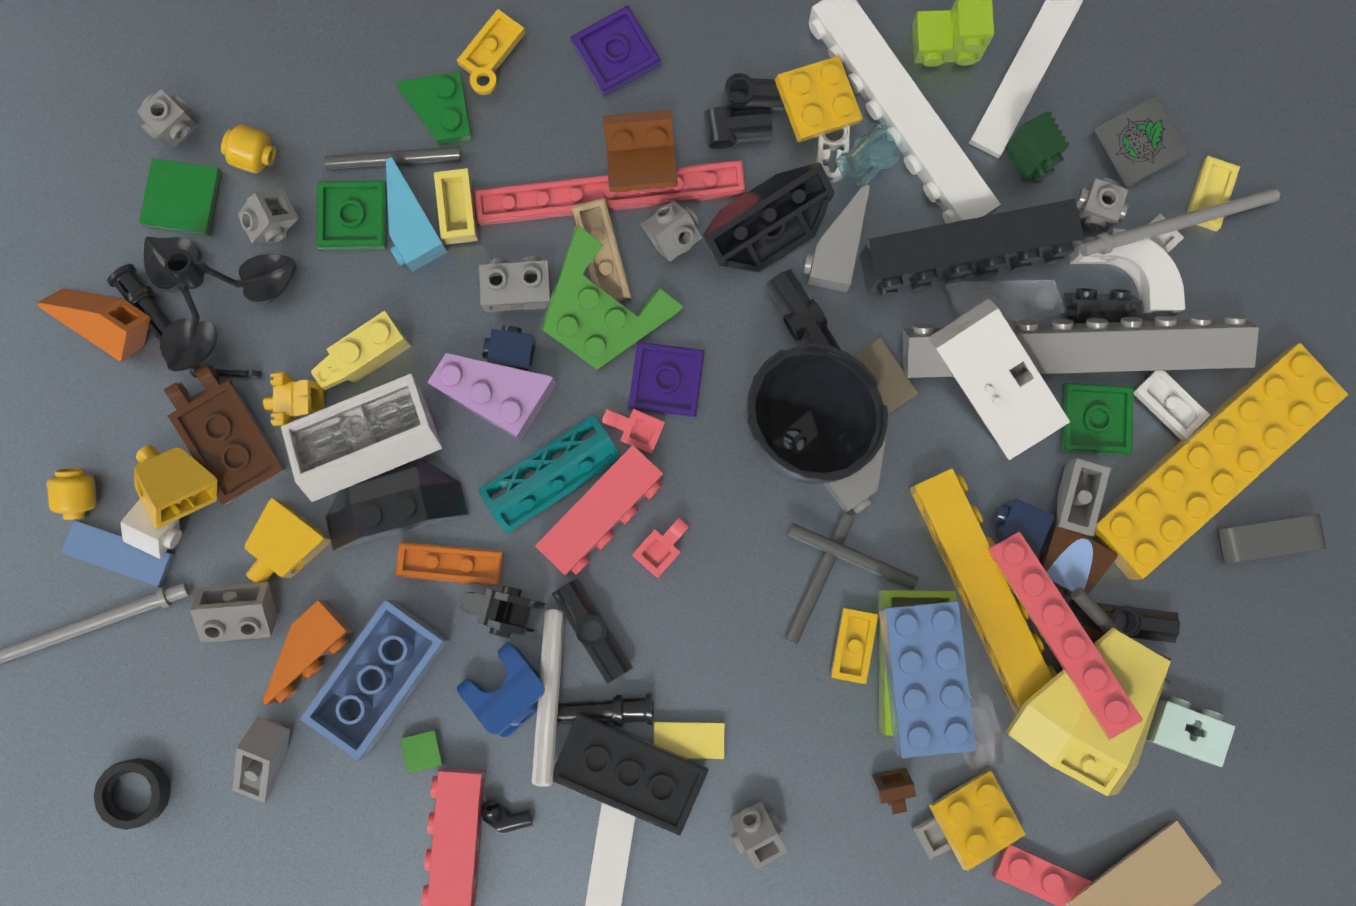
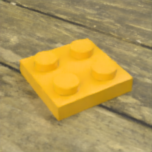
(818, 99)
(977, 820)

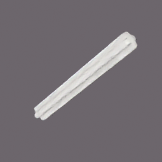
(548, 704)

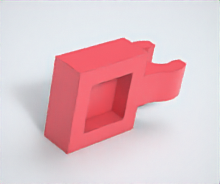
(639, 429)
(659, 550)

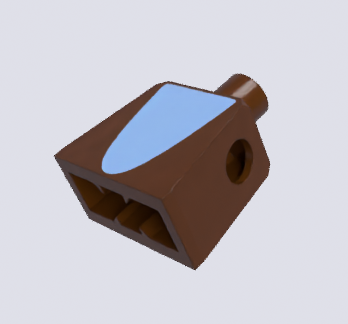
(1073, 560)

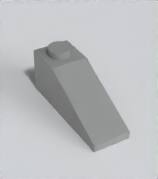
(836, 252)

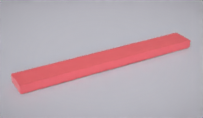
(557, 197)

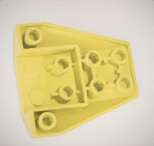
(1066, 734)

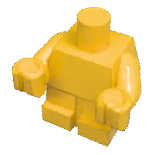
(293, 399)

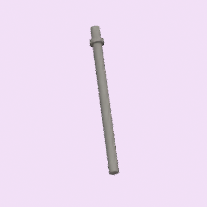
(1105, 243)
(162, 597)

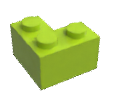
(953, 34)

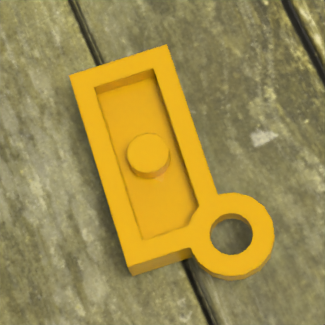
(490, 49)

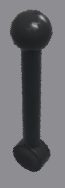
(253, 374)

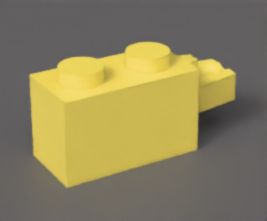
(361, 352)

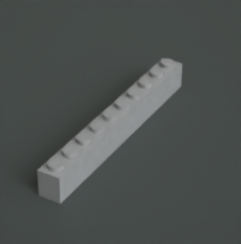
(1110, 346)

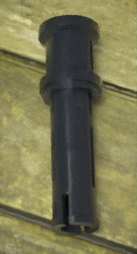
(139, 296)
(618, 710)

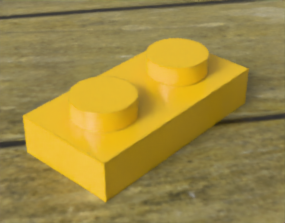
(854, 646)

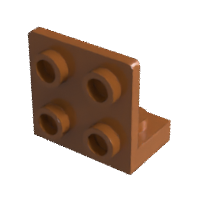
(640, 151)

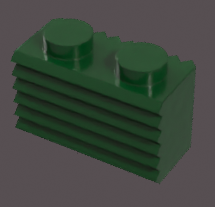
(1037, 147)

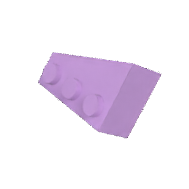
(493, 391)

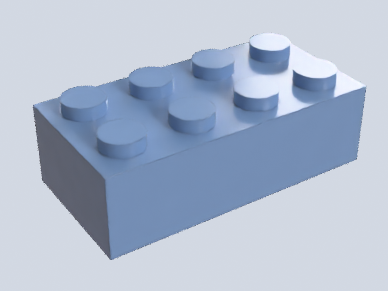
(374, 679)
(927, 679)

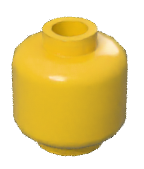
(248, 148)
(71, 492)

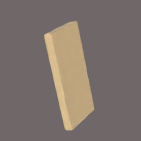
(1157, 873)

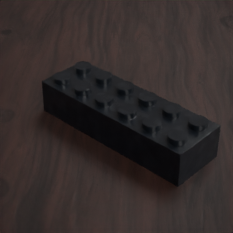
(971, 248)

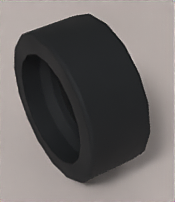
(104, 795)

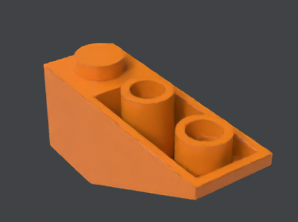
(101, 319)
(308, 642)

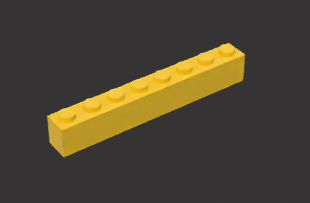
(982, 586)

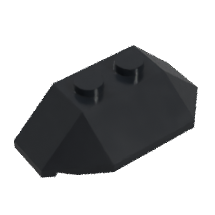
(770, 219)
(394, 504)

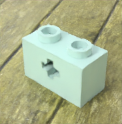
(1210, 733)

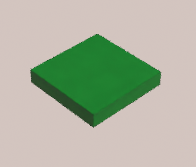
(180, 196)
(351, 215)
(1098, 419)

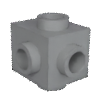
(166, 118)
(1102, 204)
(267, 216)
(672, 230)
(758, 835)

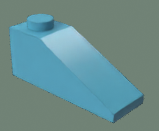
(408, 225)

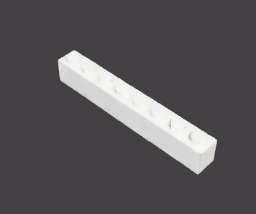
(899, 103)

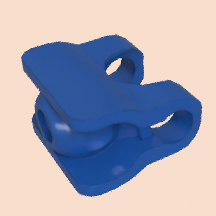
(514, 702)

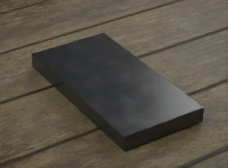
(629, 773)

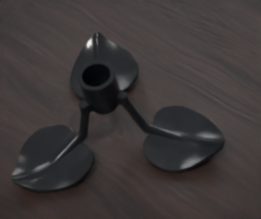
(176, 262)

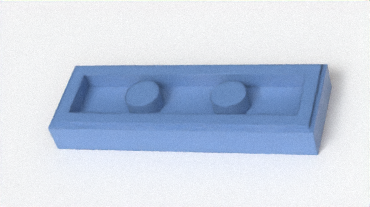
(110, 552)

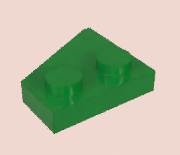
(439, 105)

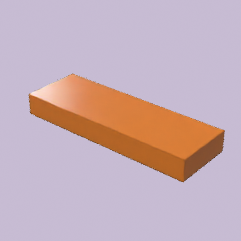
(449, 564)

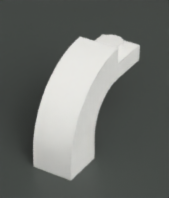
(1150, 268)

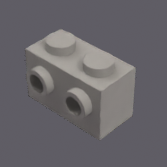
(515, 284)
(234, 612)

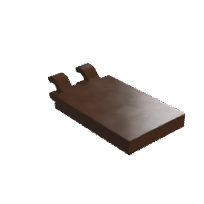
(223, 435)

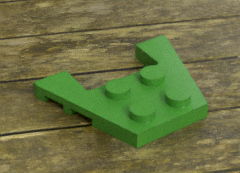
(589, 318)

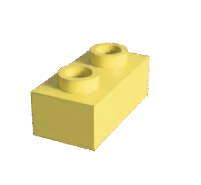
(456, 206)

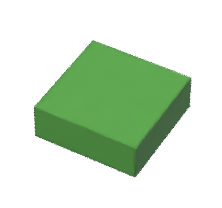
(421, 751)

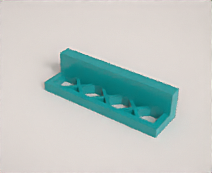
(552, 477)

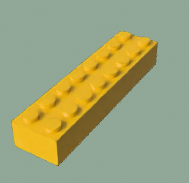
(1216, 461)

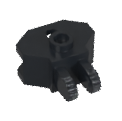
(502, 610)

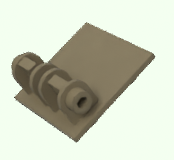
(891, 379)

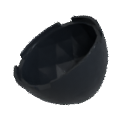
(824, 399)

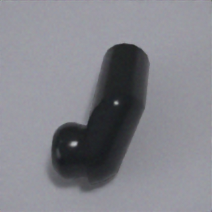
(503, 820)

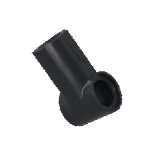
(759, 94)
(728, 127)

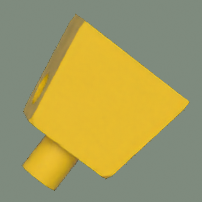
(172, 484)
(282, 542)

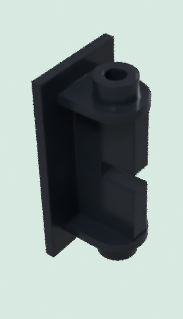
(1088, 303)

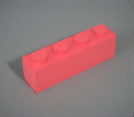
(600, 511)
(455, 837)

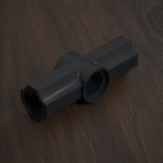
(801, 314)
(579, 610)
(1142, 624)

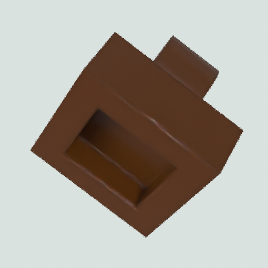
(894, 788)

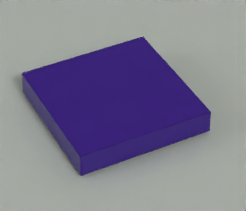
(616, 50)
(666, 380)

